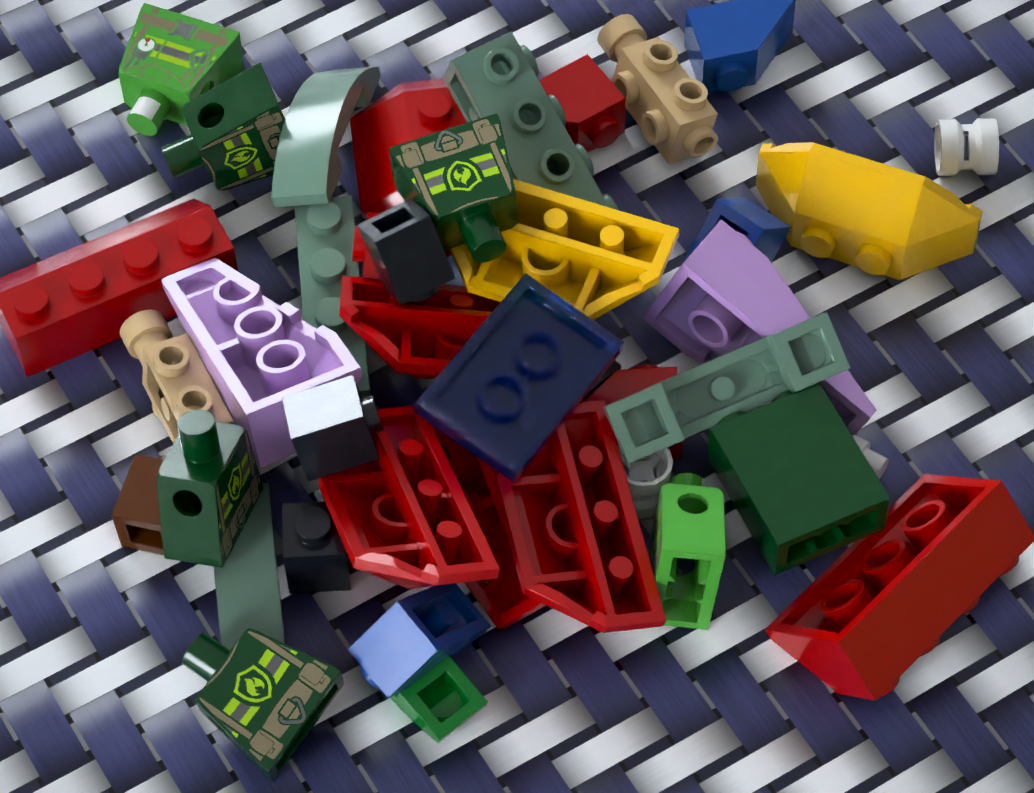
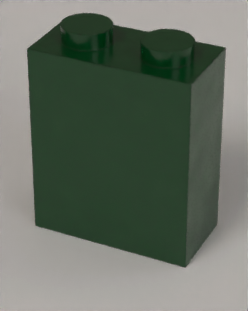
(797, 477)

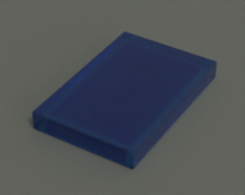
(519, 377)

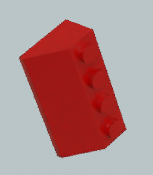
(90, 290)
(904, 584)

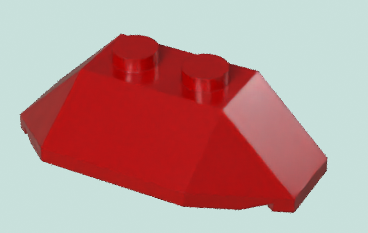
(395, 118)
(415, 335)
(407, 510)
(579, 529)

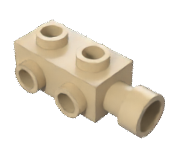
(659, 91)
(171, 371)

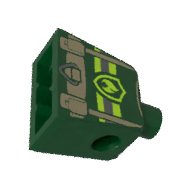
(231, 131)
(462, 184)
(206, 489)
(262, 694)

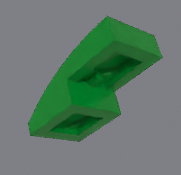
(441, 700)

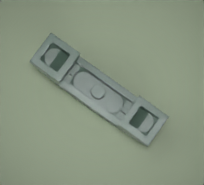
(312, 131)
(725, 385)
(249, 579)

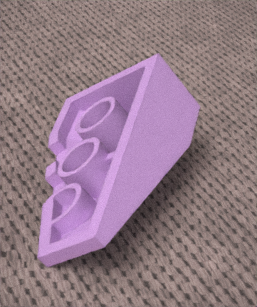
(733, 297)
(255, 350)

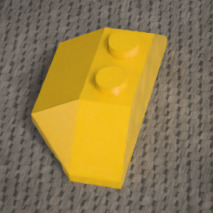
(864, 210)
(575, 250)

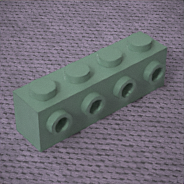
(540, 152)

